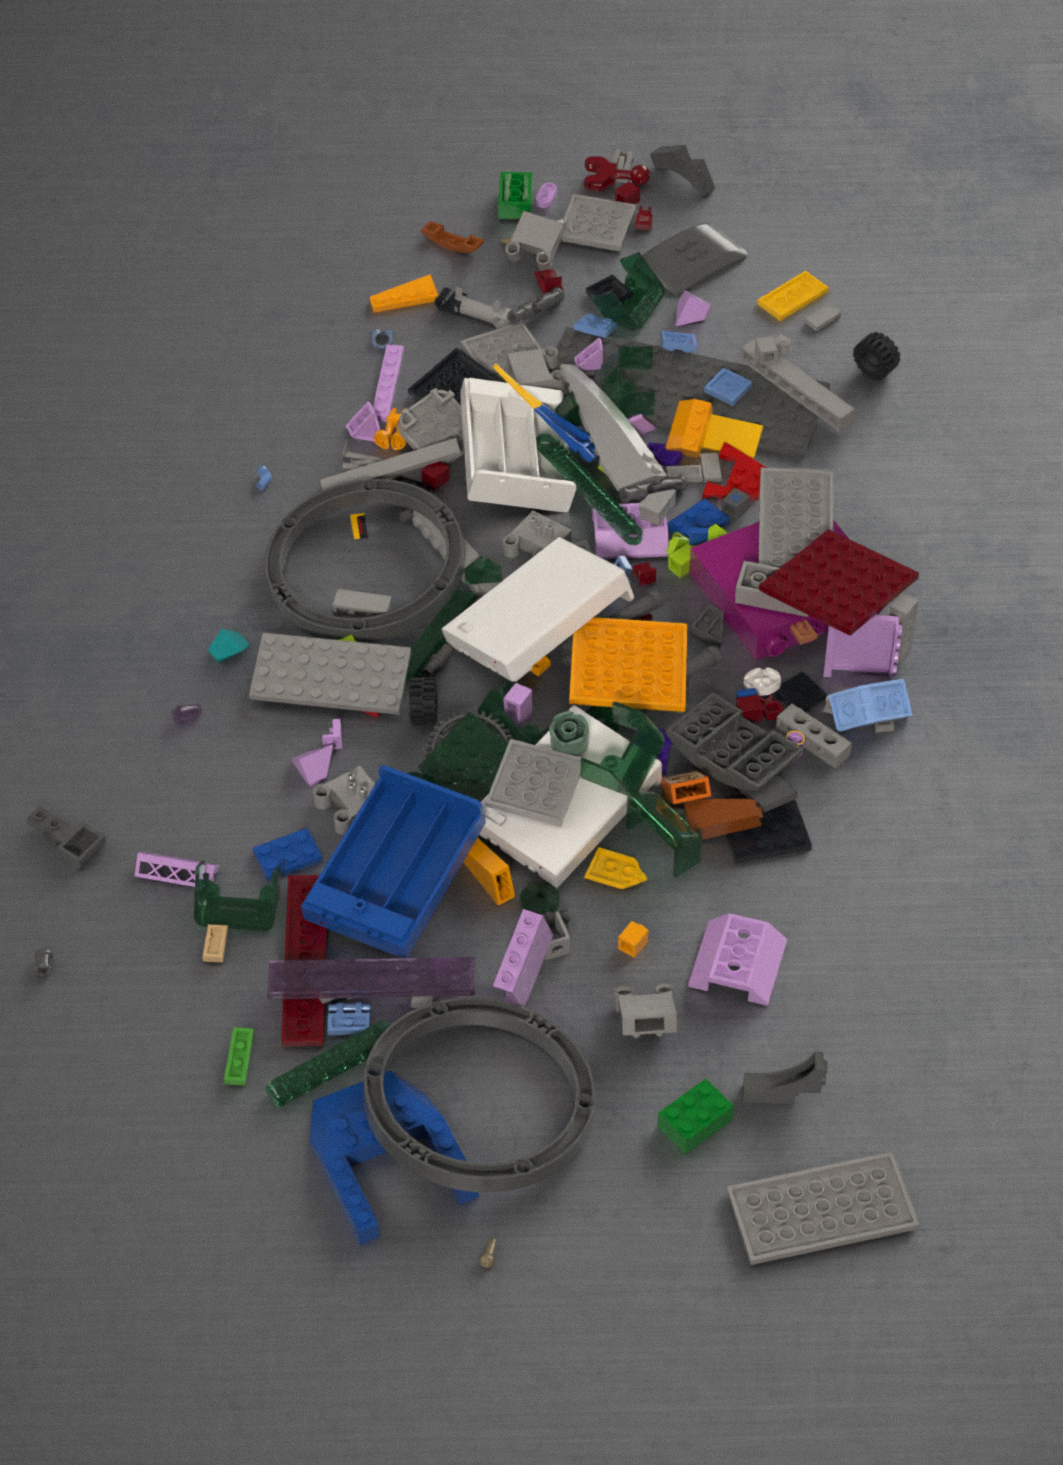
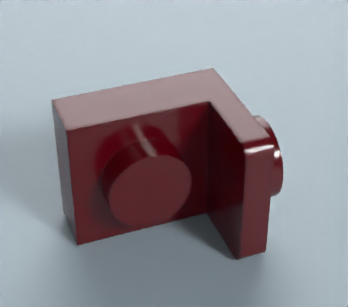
(644, 573)

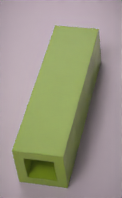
(680, 559)

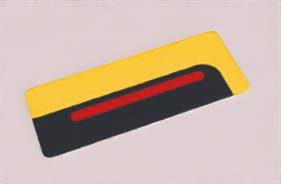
(359, 526)

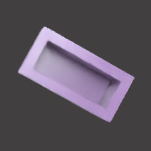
(518, 704)

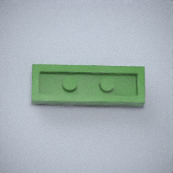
(239, 1056)

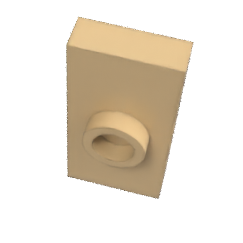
(215, 943)

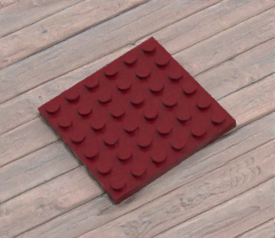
(839, 582)

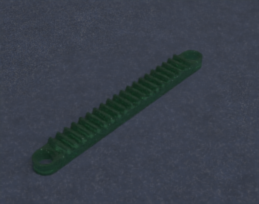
(589, 489)

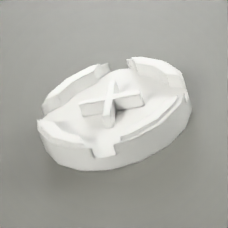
(763, 680)

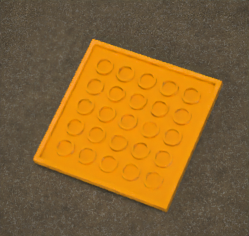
(629, 664)

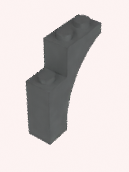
(678, 160)
(784, 1085)

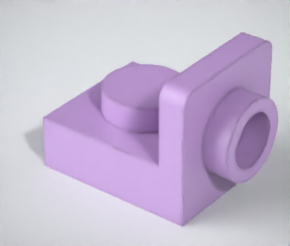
(335, 736)

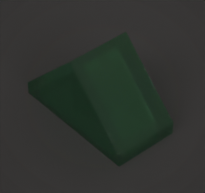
(569, 410)
(483, 571)

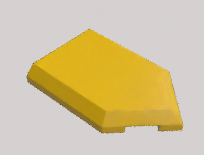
(614, 869)

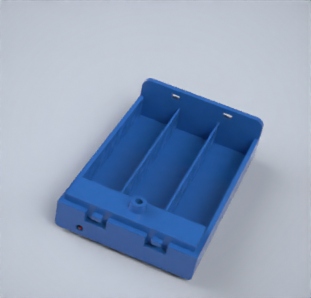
(395, 862)

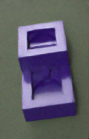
(664, 456)

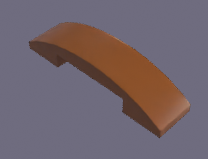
(450, 241)

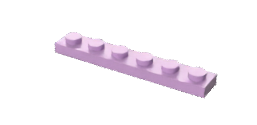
(388, 381)

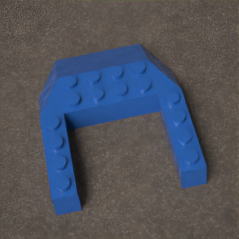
(344, 1139)

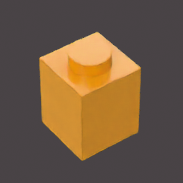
(633, 939)

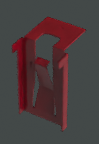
(548, 283)

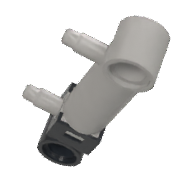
(459, 304)

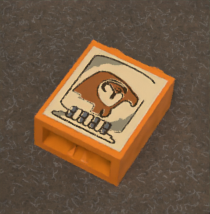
(685, 787)

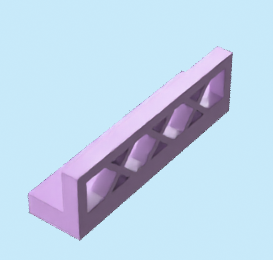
(171, 862)

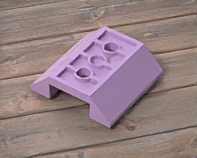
(610, 545)
(755, 956)

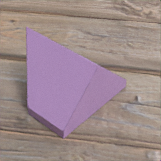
(691, 309)
(591, 357)
(364, 423)
(640, 424)
(314, 764)

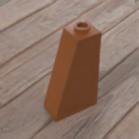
(722, 816)

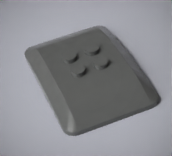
(693, 257)

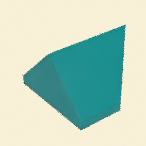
(227, 644)

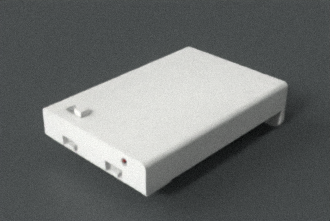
(503, 449)
(536, 608)
(590, 816)

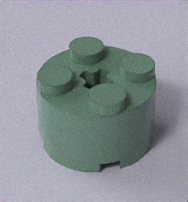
(569, 733)

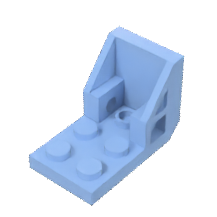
(870, 704)

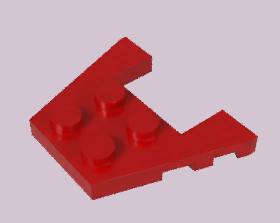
(744, 475)

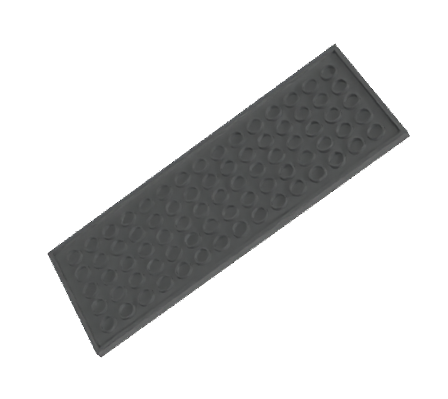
(684, 375)

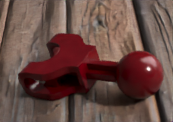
(607, 174)

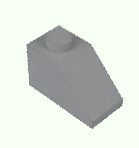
(657, 506)

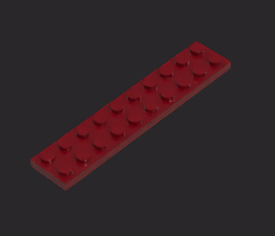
(304, 941)

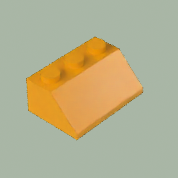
(690, 427)

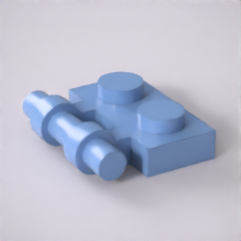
(348, 1023)

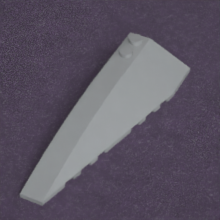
(616, 441)

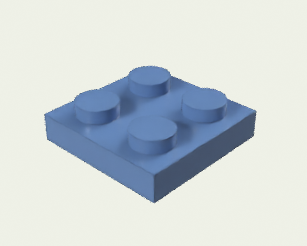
(595, 326)
(678, 341)
(728, 386)

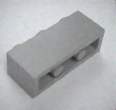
(360, 604)

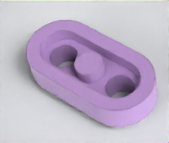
(546, 195)

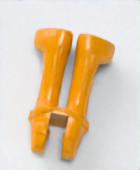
(384, 437)

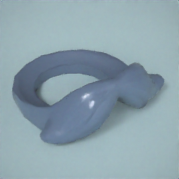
(375, 333)

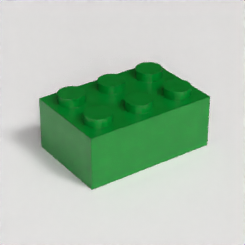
(515, 194)
(695, 1116)

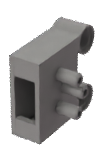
(536, 236)
(532, 368)
(534, 535)
(348, 793)
(646, 1012)

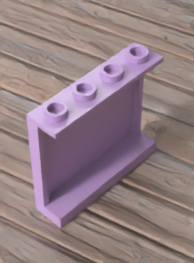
(867, 650)
(524, 958)

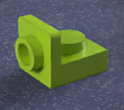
(676, 542)

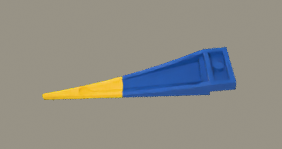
(572, 435)

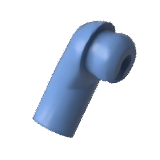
(265, 477)

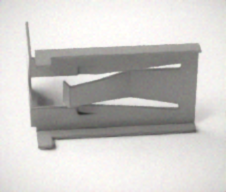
(616, 154)
(366, 460)

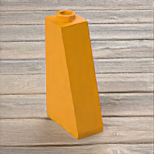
(490, 872)

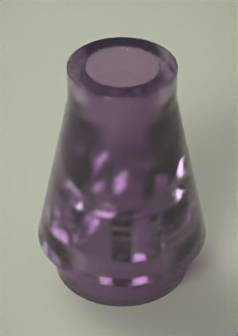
(183, 713)

